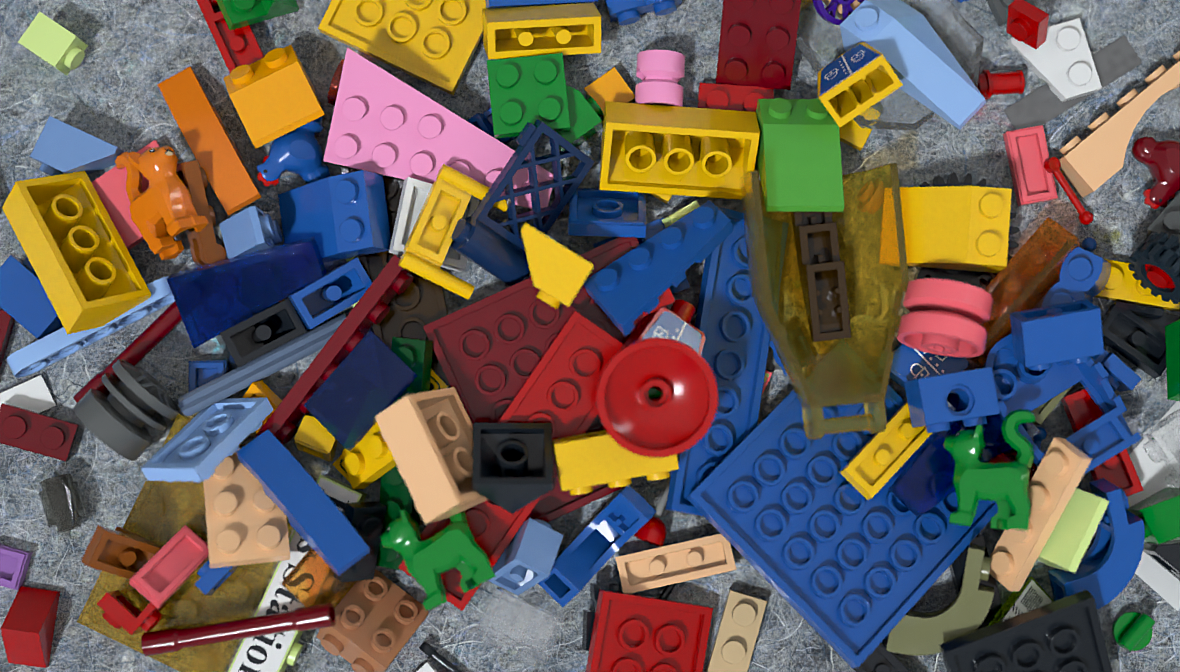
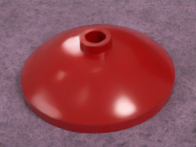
(661, 424)

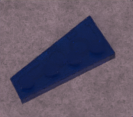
(240, 287)
(931, 472)

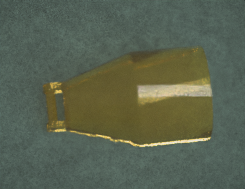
(876, 277)

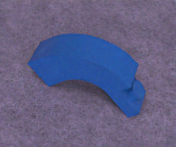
(596, 544)
(1113, 555)

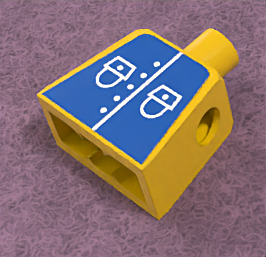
(855, 82)

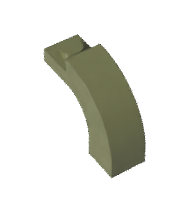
(924, 631)

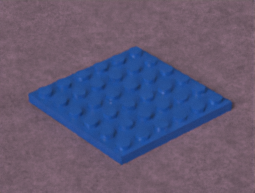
(817, 540)

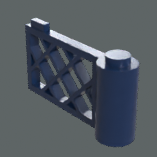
(485, 239)

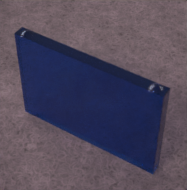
(359, 390)

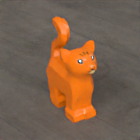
(165, 205)

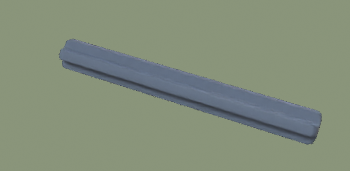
(258, 368)

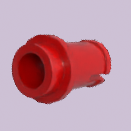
(1001, 83)

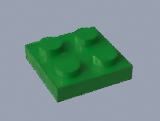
(528, 91)

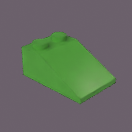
(799, 156)

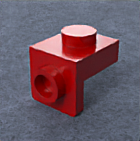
(123, 613)

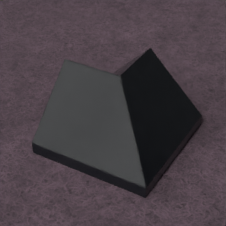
(512, 462)

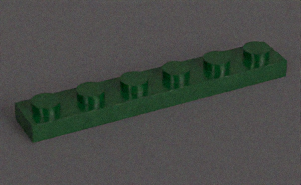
(393, 488)

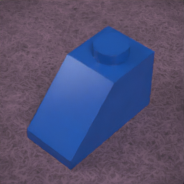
(331, 293)

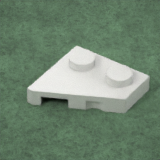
(1062, 61)

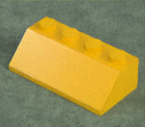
(702, 143)
(75, 250)

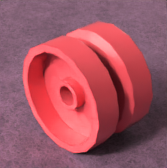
(945, 317)

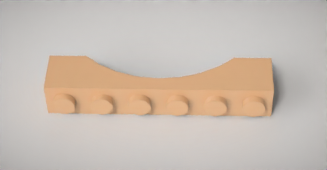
(1102, 152)

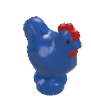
(297, 154)

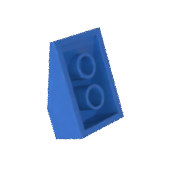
(342, 214)

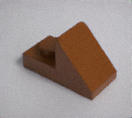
(118, 551)

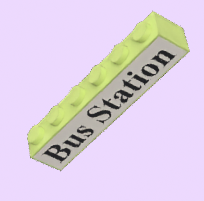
(278, 650)

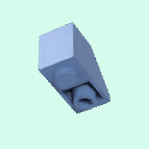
(249, 232)

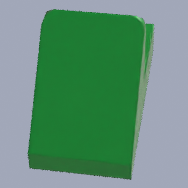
(247, 12)

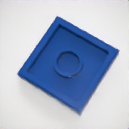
(607, 213)

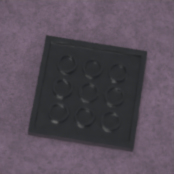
(1045, 639)

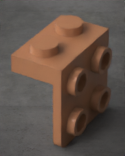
(372, 624)

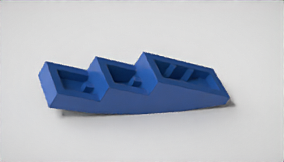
(303, 502)

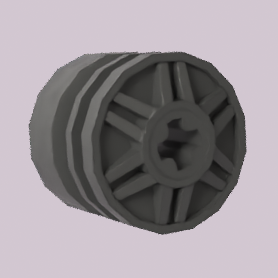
(122, 414)

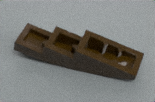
(821, 275)

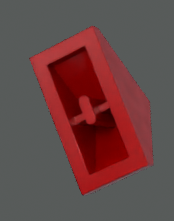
(30, 626)

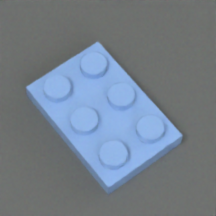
(207, 440)

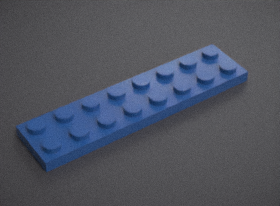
(736, 354)

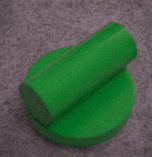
(1133, 630)

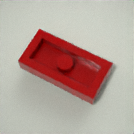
(731, 96)

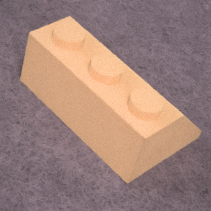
(433, 451)

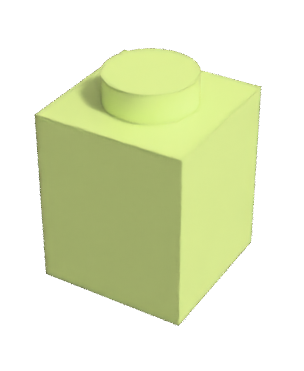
(53, 44)

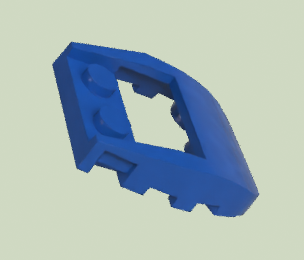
(1028, 389)

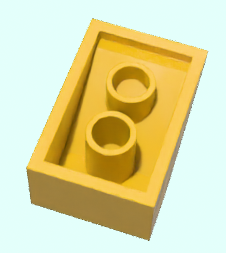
(956, 227)

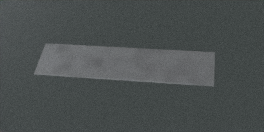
(1044, 105)

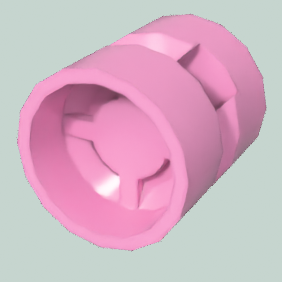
(660, 76)

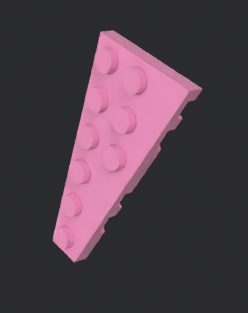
(404, 133)

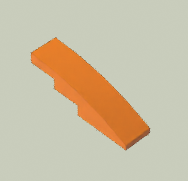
(209, 141)

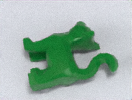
(992, 481)
(430, 558)

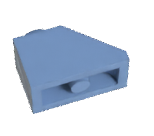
(70, 150)
(527, 557)

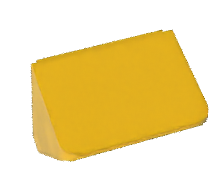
(315, 439)

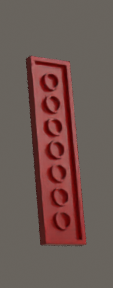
(556, 392)

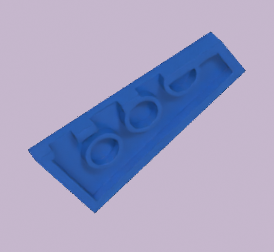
(646, 272)

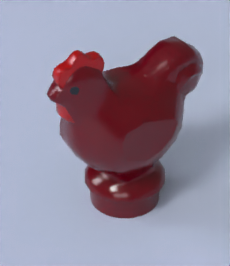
(1164, 166)

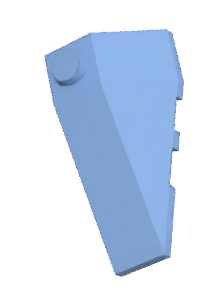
(916, 57)

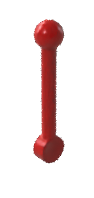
(1053, 165)

